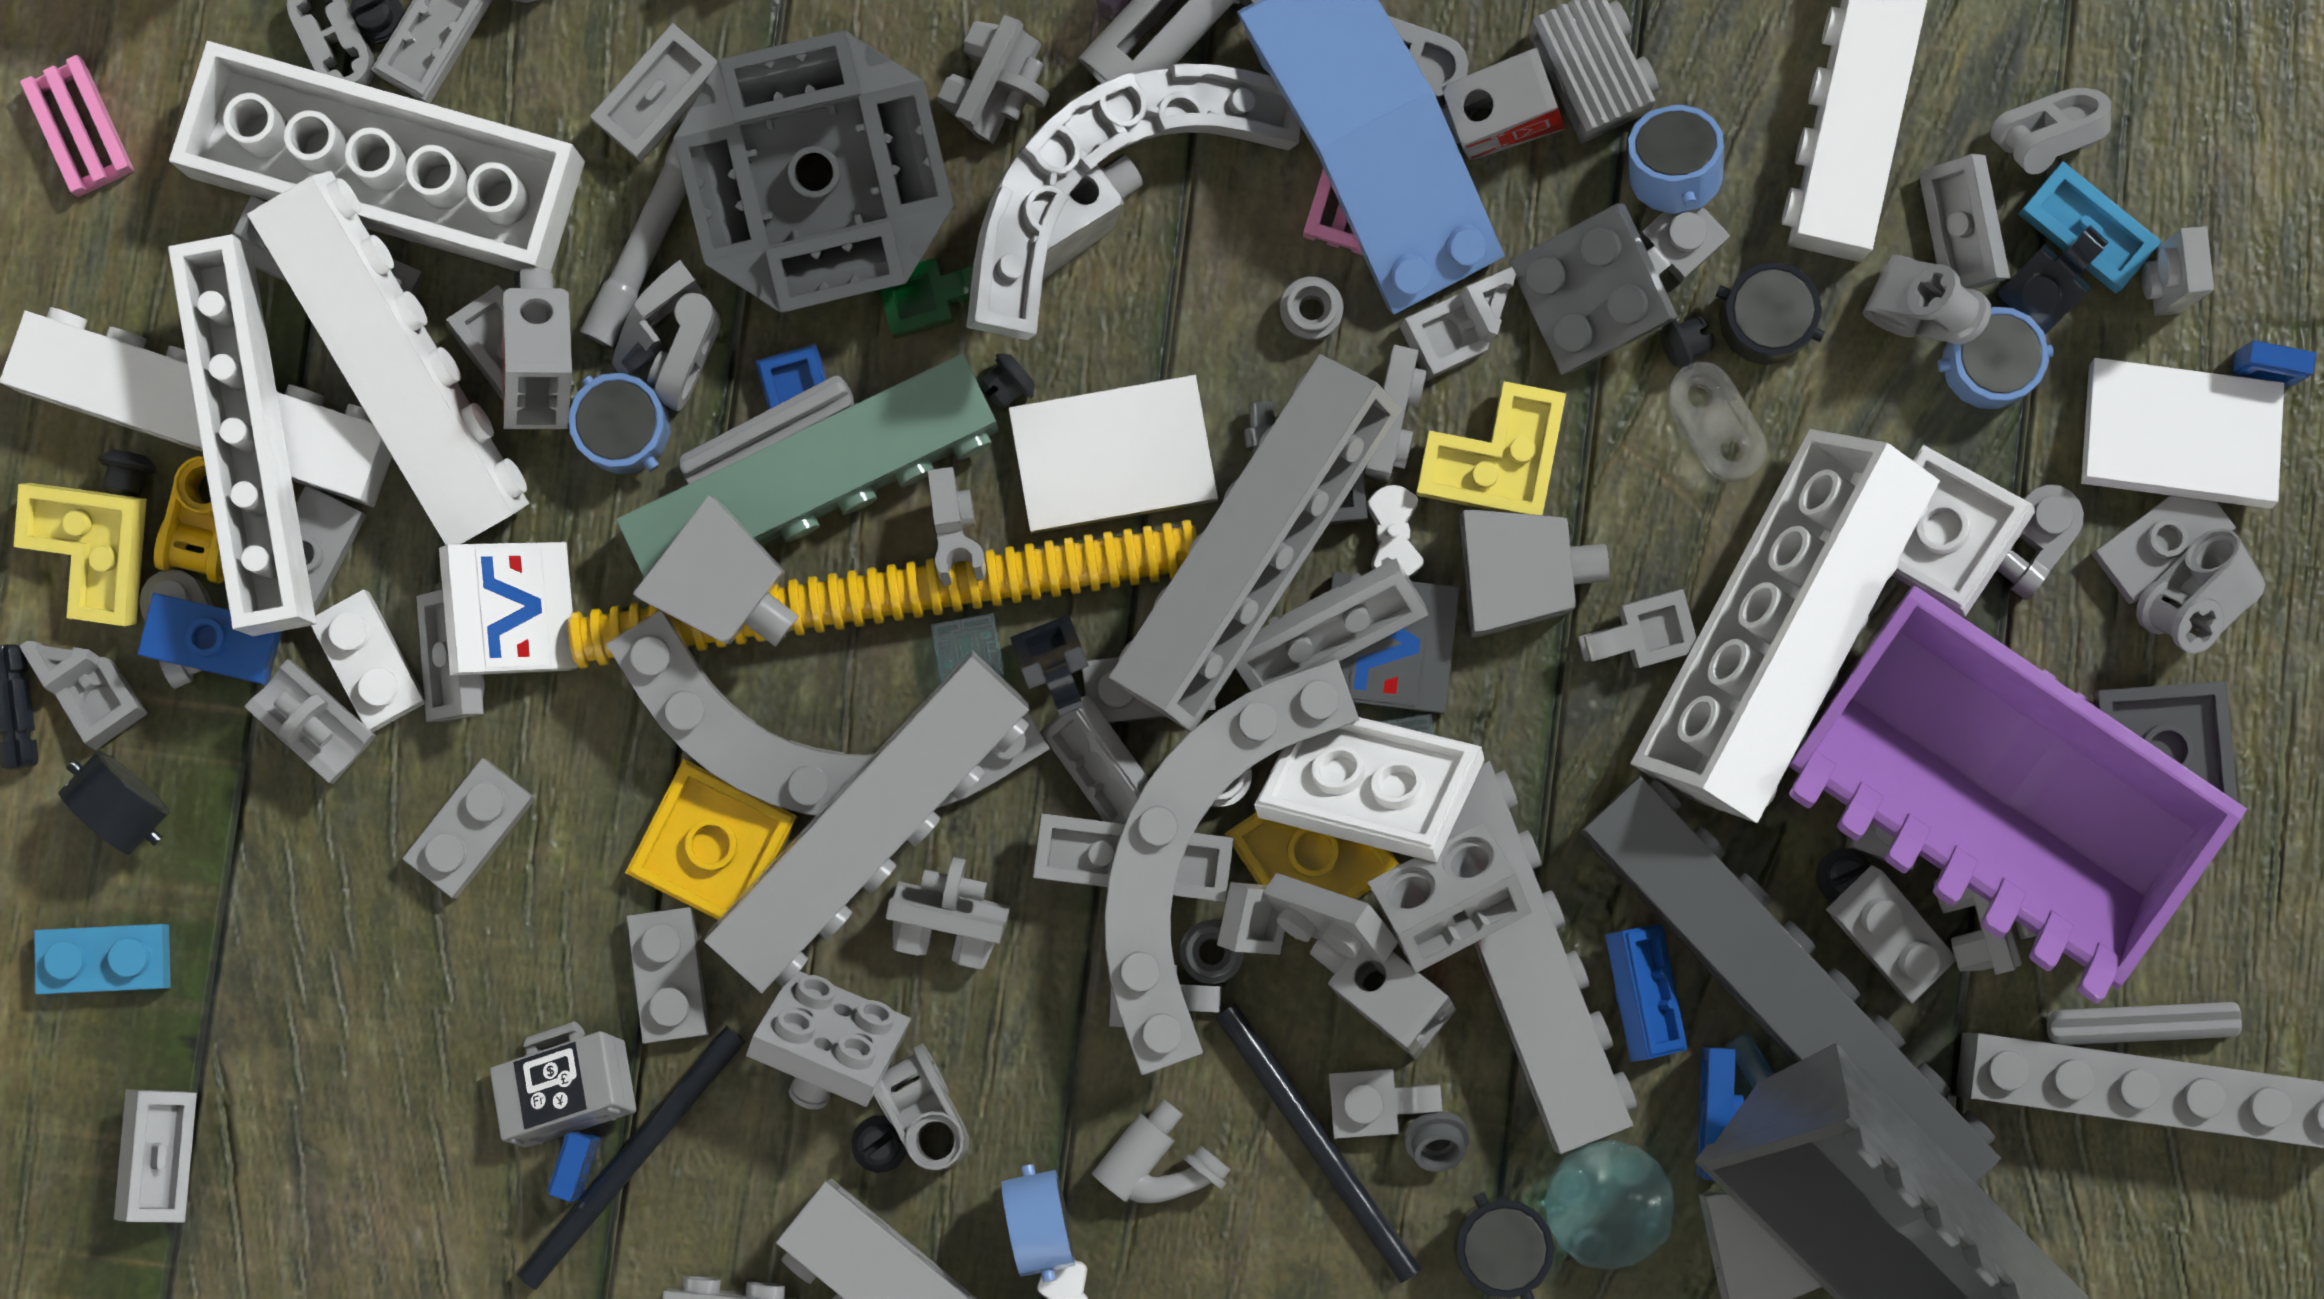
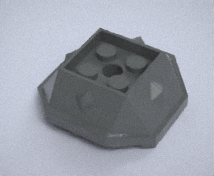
(743, 159)

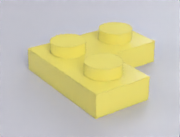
(1501, 474)
(104, 544)

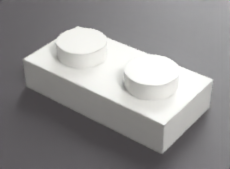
(368, 661)

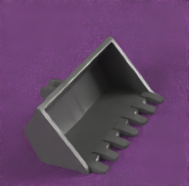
(1869, 1193)

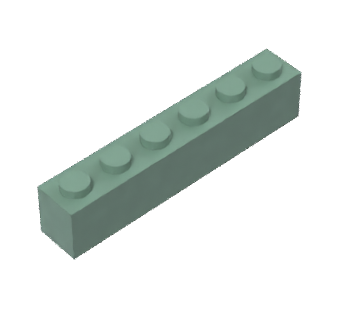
(830, 463)

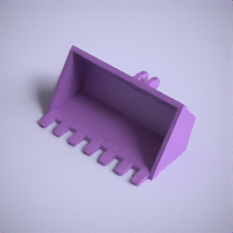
(2012, 791)

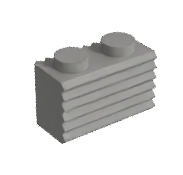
(1593, 65)

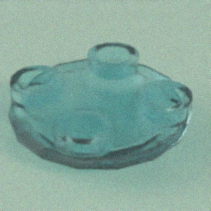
(1609, 1205)

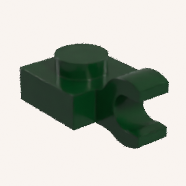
(925, 298)

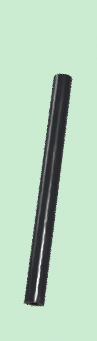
(1318, 1143)
(631, 1157)

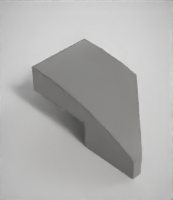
(1459, 326)
(637, 340)
(88, 689)

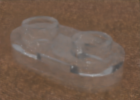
(1721, 421)

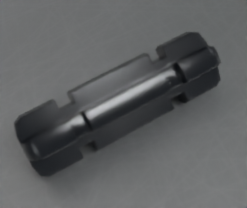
(16, 711)

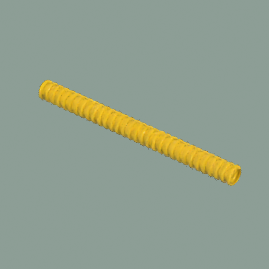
(920, 588)

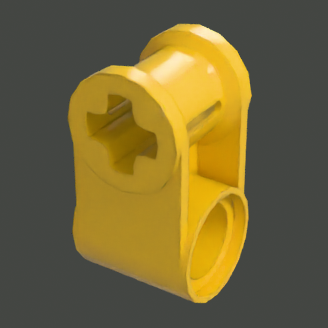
(189, 523)

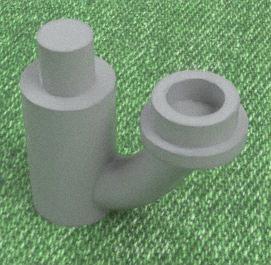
(1138, 1151)

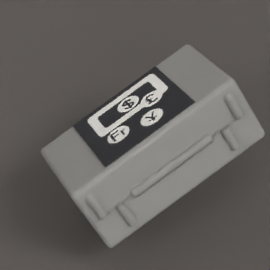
(562, 1085)

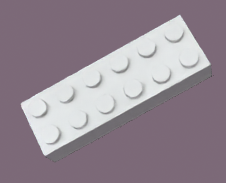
(409, 162)
(1785, 622)

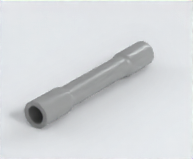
(622, 287)

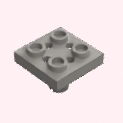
(828, 1041)

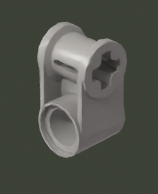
(1926, 302)
(2206, 591)
(919, 1106)

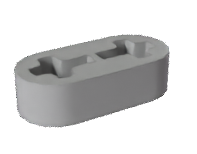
(319, 41)

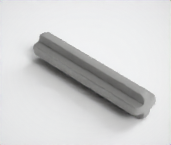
(768, 428)
(2144, 1023)

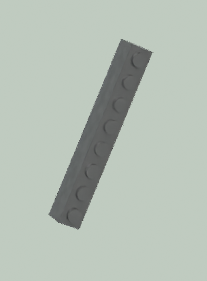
(1768, 962)

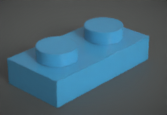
(2071, 204)
(102, 959)

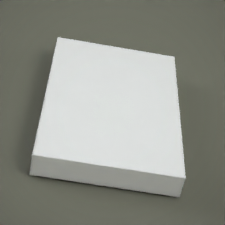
(2183, 433)
(1113, 454)
(1373, 786)

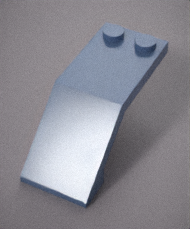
(1377, 141)

